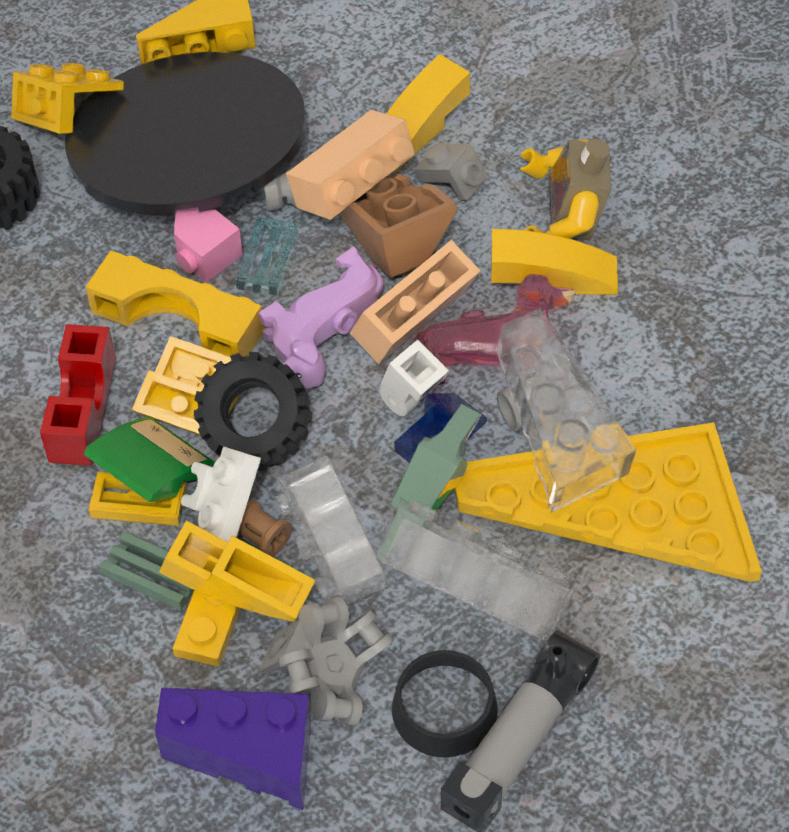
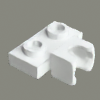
(223, 492)

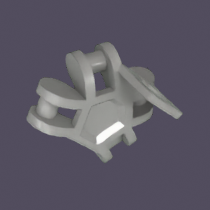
(326, 663)

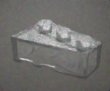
(330, 533)

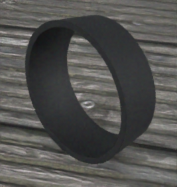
(436, 743)

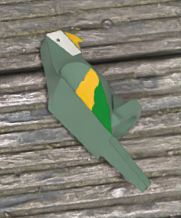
(438, 462)

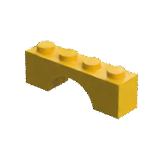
(130, 289)

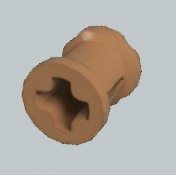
(264, 529)

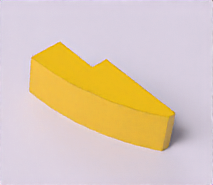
(430, 98)
(558, 258)
(236, 573)

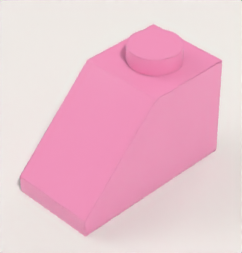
(205, 242)

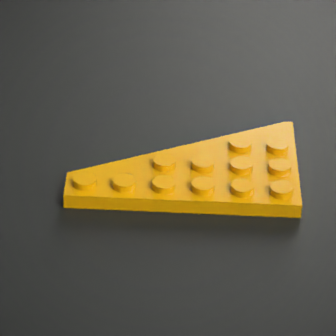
(668, 508)

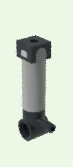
(477, 788)

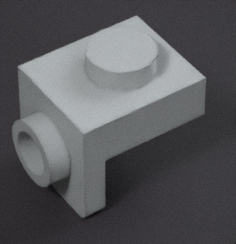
(453, 165)

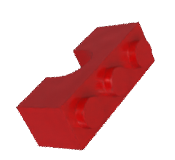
(77, 413)

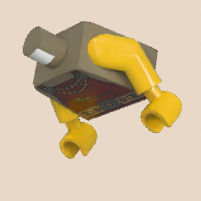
(576, 185)

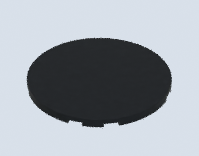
(186, 133)

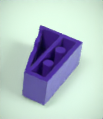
(239, 736)

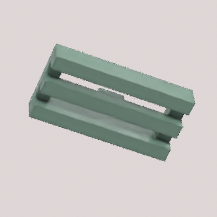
(153, 553)

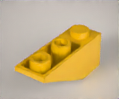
(199, 28)

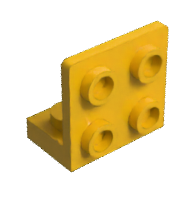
(47, 94)

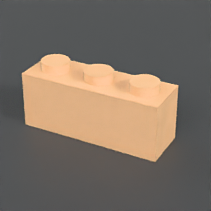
(350, 164)
(414, 302)

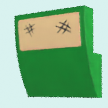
(147, 458)

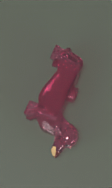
(476, 336)

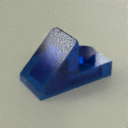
(437, 413)

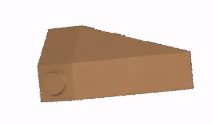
(399, 222)

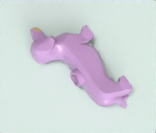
(320, 316)

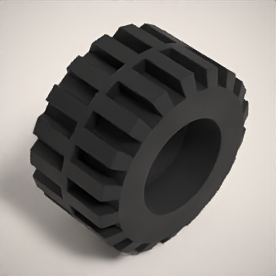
(17, 179)
(248, 373)

